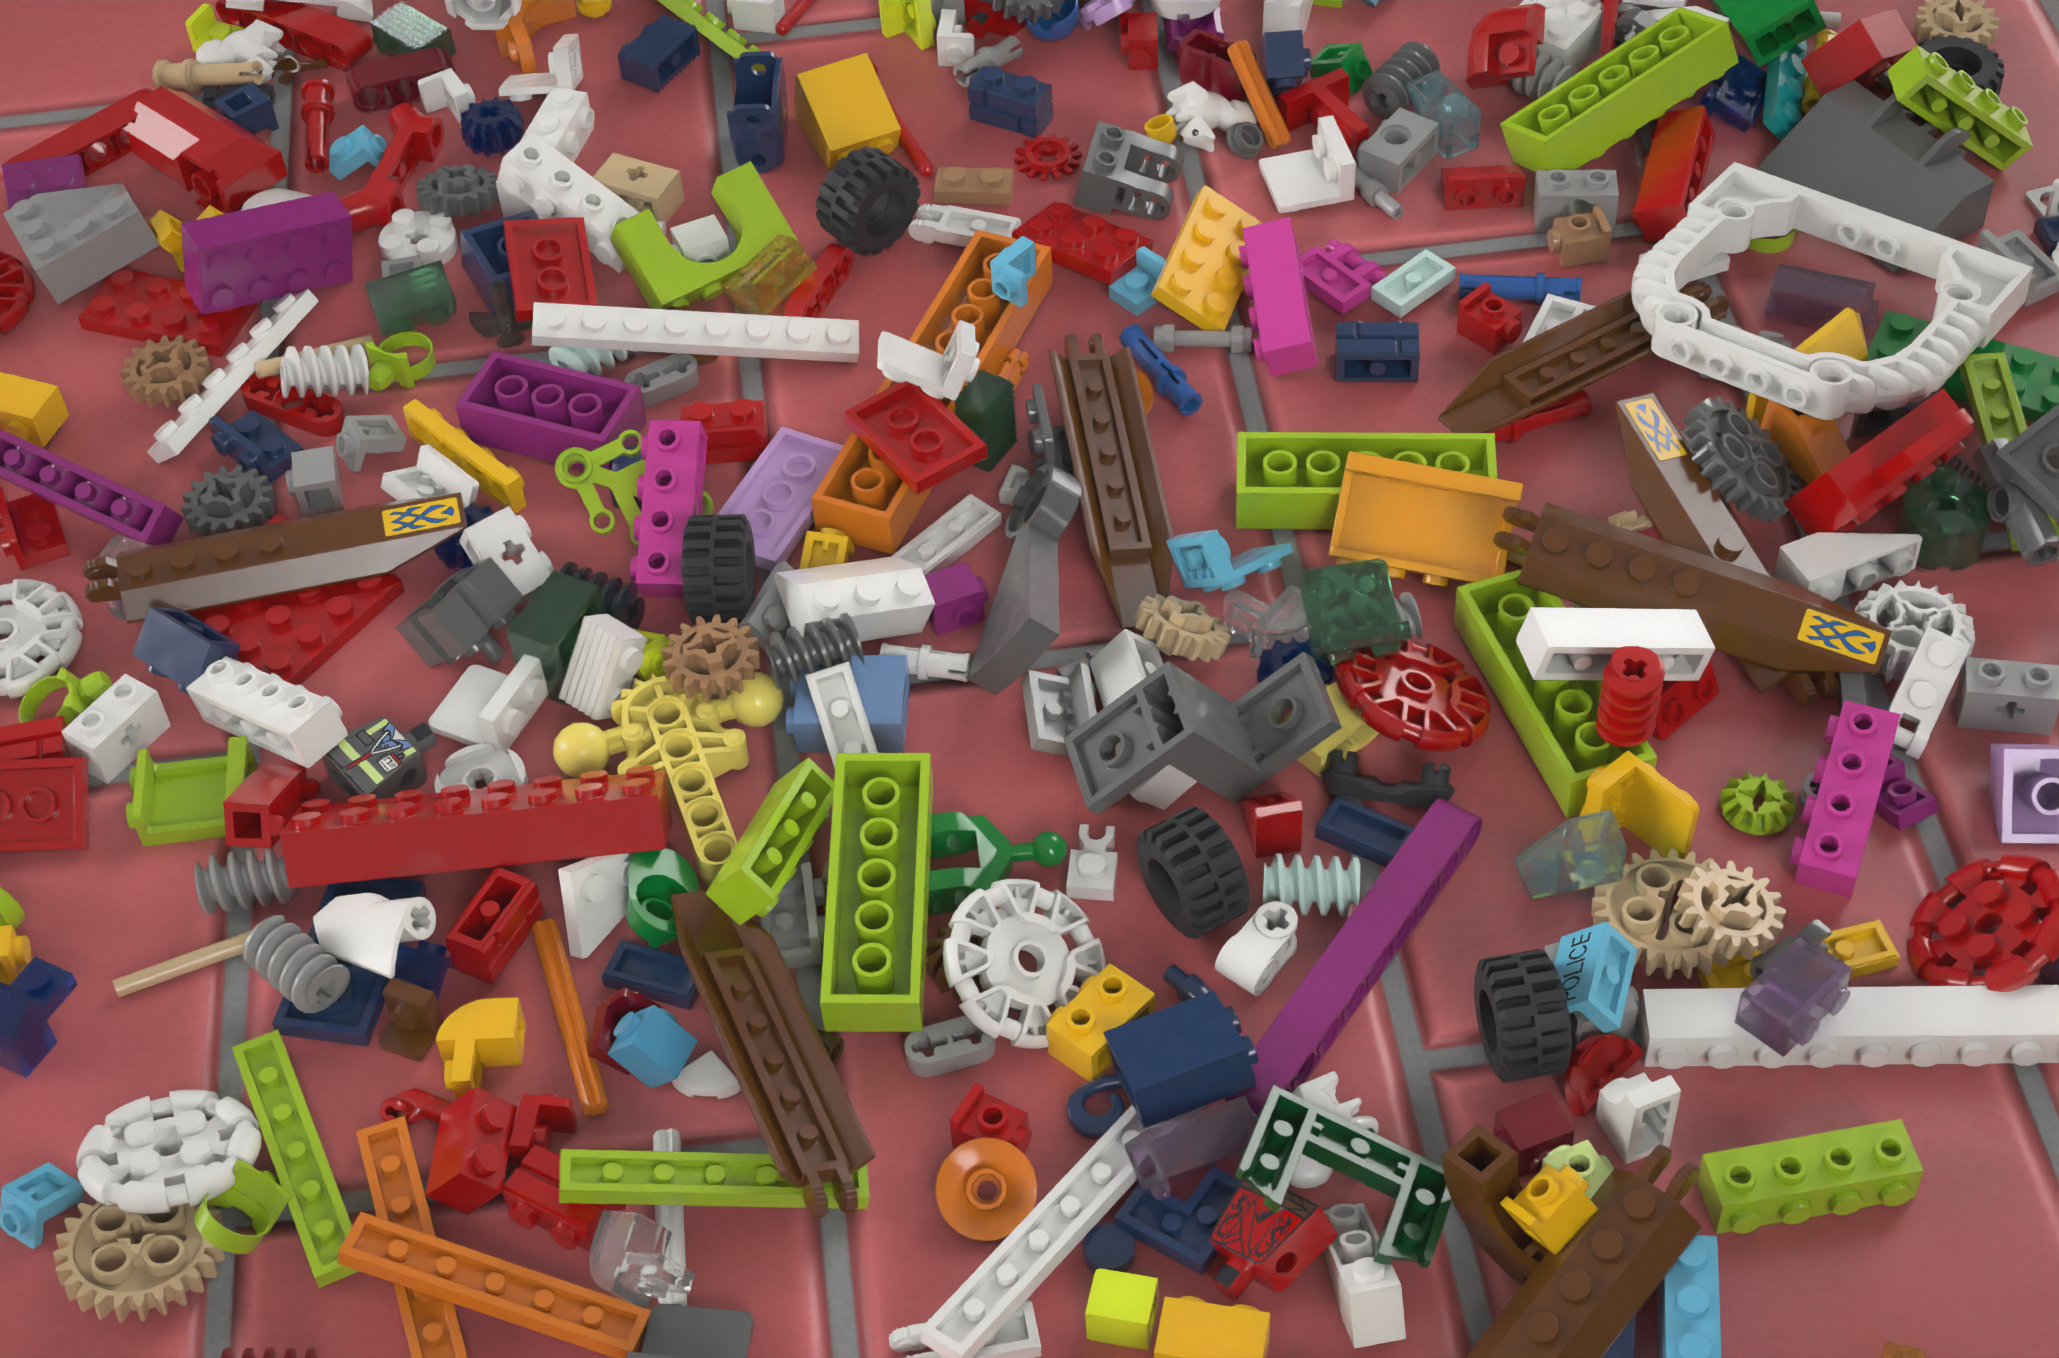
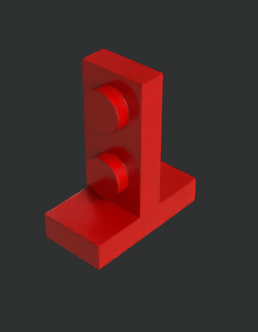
(1324, 98)

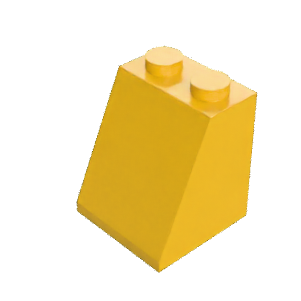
(844, 109)

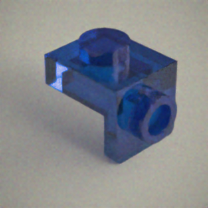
(423, 965)

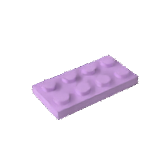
(780, 491)

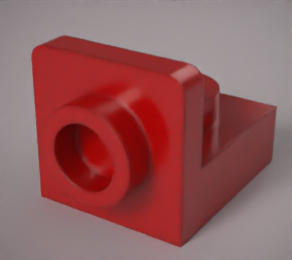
(537, 1120)

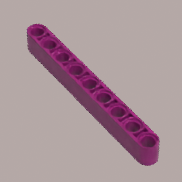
(1362, 950)

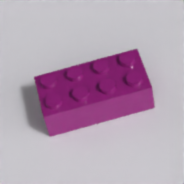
(267, 252)
(547, 408)

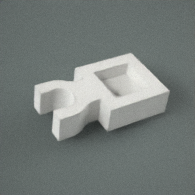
(1094, 867)

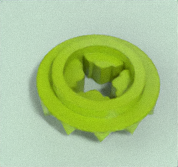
(1776, 809)

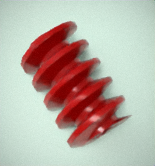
(1630, 696)

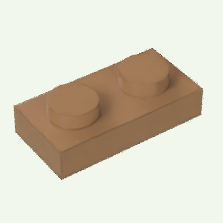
(974, 186)

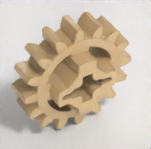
(1957, 19)
(1182, 627)
(1730, 910)

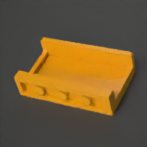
(1422, 519)

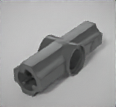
(2010, 504)

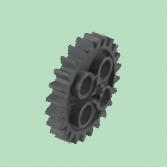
(1740, 459)

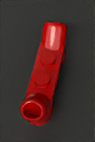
(415, 140)

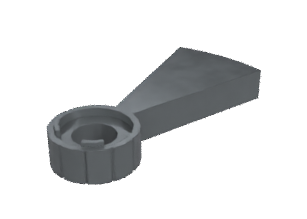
(1027, 600)

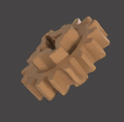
(165, 371)
(711, 658)

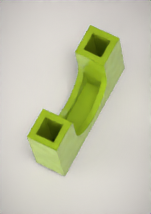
(673, 280)

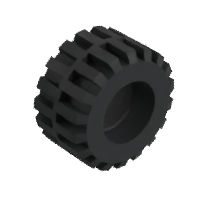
(1971, 57)
(868, 201)
(718, 567)
(1193, 872)
(1522, 1015)

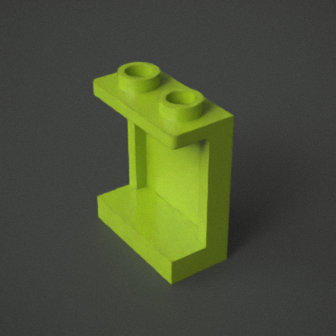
(186, 797)

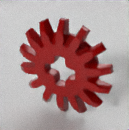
(1065, 157)

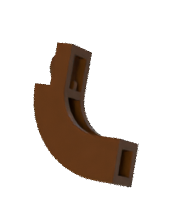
(1478, 1177)

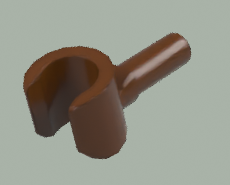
(292, 67)

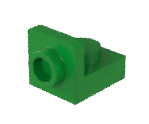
(1345, 56)

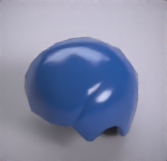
(1059, 25)

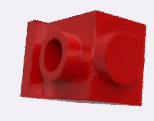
(1140, 40)
(1488, 319)
(989, 1117)

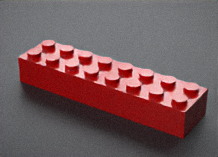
(477, 827)

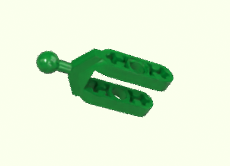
(957, 834)

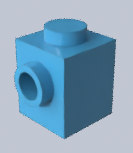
(652, 1045)

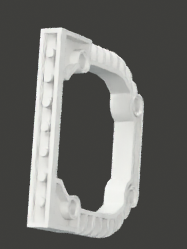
(1973, 300)

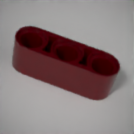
(394, 79)

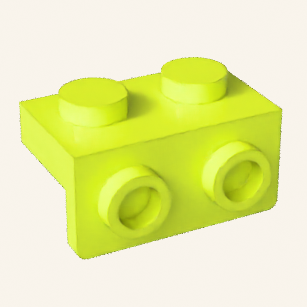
(911, 17)

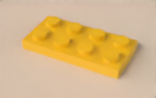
(1205, 264)

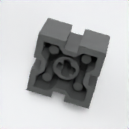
(461, 614)

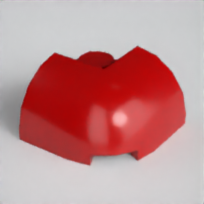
(1505, 45)

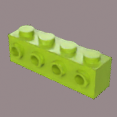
(1954, 101)
(773, 843)
(1809, 1176)

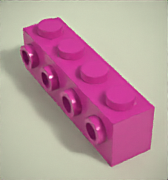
(1279, 297)
(669, 496)
(1846, 798)

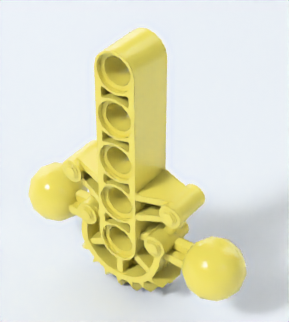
(688, 742)

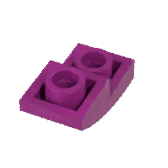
(1901, 800)

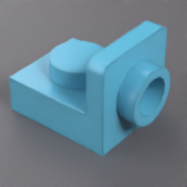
(1135, 287)
(35, 1199)

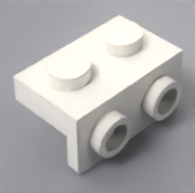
(430, 477)

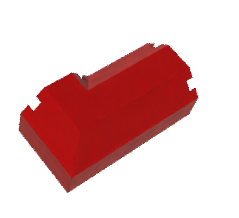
(203, 150)

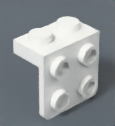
(935, 373)
(491, 704)

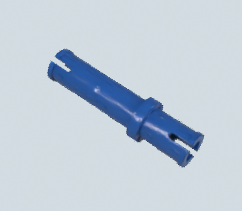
(1522, 287)
(1168, 378)

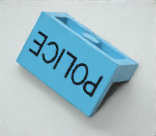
(1596, 973)

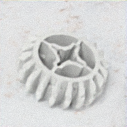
(1907, 614)

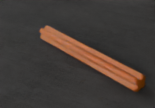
(570, 1017)

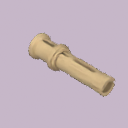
(193, 75)

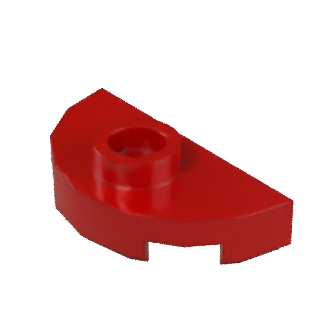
(1594, 1065)

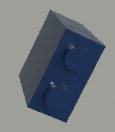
(1182, 1058)

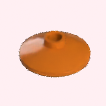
(978, 1163)

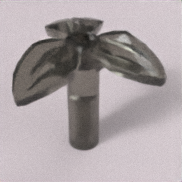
(504, 321)

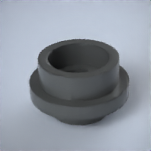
(1245, 139)

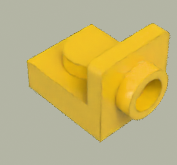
(826, 548)

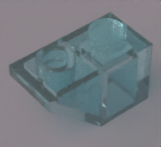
(1445, 103)
(1574, 856)

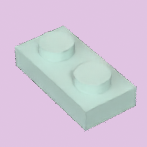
(1413, 283)

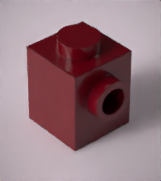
(1533, 1130)

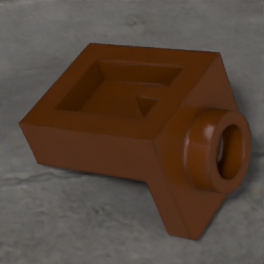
(414, 1020)

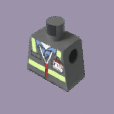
(380, 759)

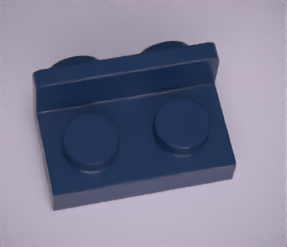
(254, 444)

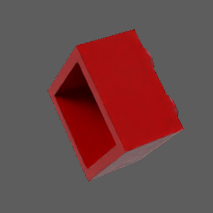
(1860, 52)

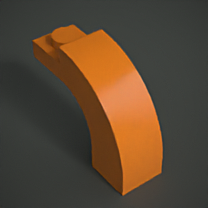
(533, 15)

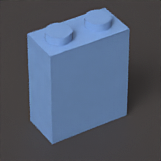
(884, 694)

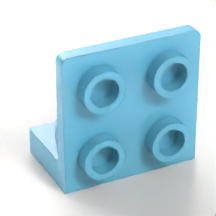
(1206, 561)

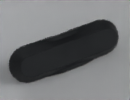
(1343, 780)

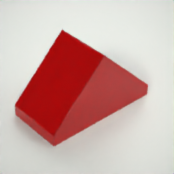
(1273, 823)

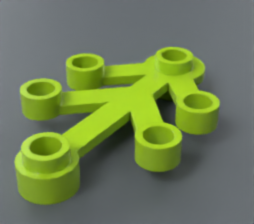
(622, 483)

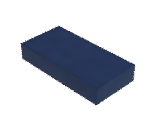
(1362, 831)
(651, 973)

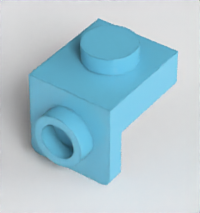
(355, 150)
(1012, 270)

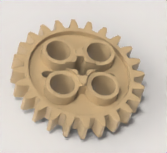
(1643, 903)
(133, 1259)

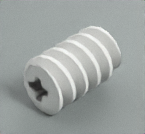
(324, 370)

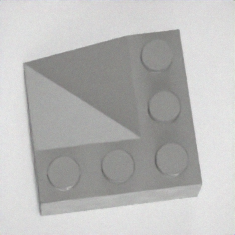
(80, 235)

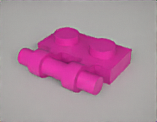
(1331, 276)

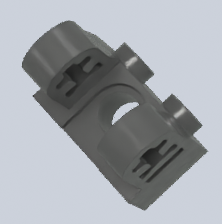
(1118, 169)

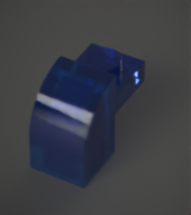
(25, 1012)

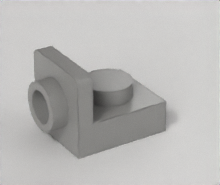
(368, 435)

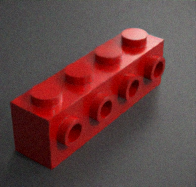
(1673, 170)

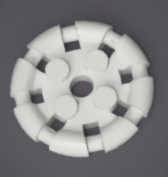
(32, 636)
(998, 964)
(136, 1168)

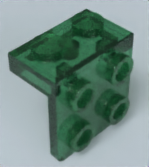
(1351, 611)

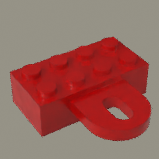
(1883, 467)

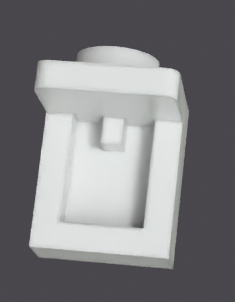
(445, 90)

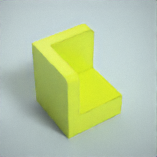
(1122, 1309)

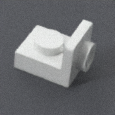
(952, 44)

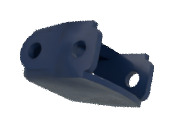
(759, 112)

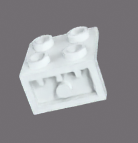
(564, 69)
(1314, 175)

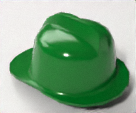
(651, 882)

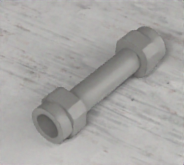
(1238, 338)

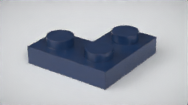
(1179, 1227)

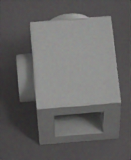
(316, 480)

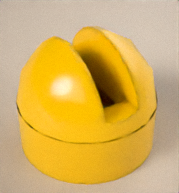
(1161, 128)

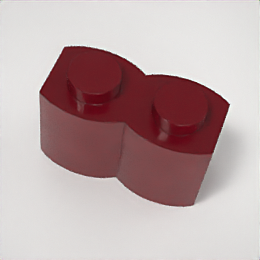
(1207, 63)

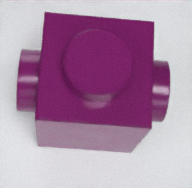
(957, 598)

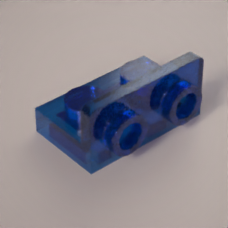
(1737, 94)

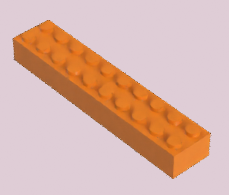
(859, 488)

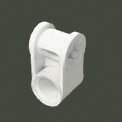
(1260, 948)

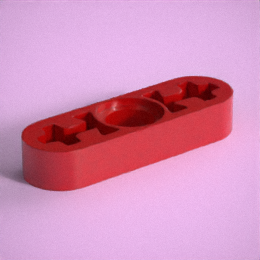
(821, 285)
(302, 417)

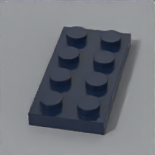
(359, 1008)

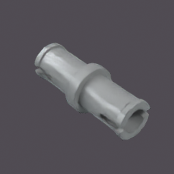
(988, 56)

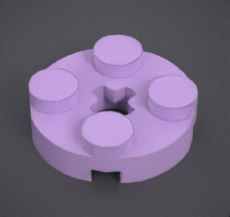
(1102, 11)

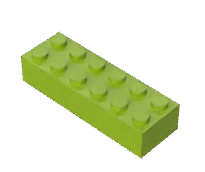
(1620, 92)
(1298, 476)
(1549, 715)
(877, 893)

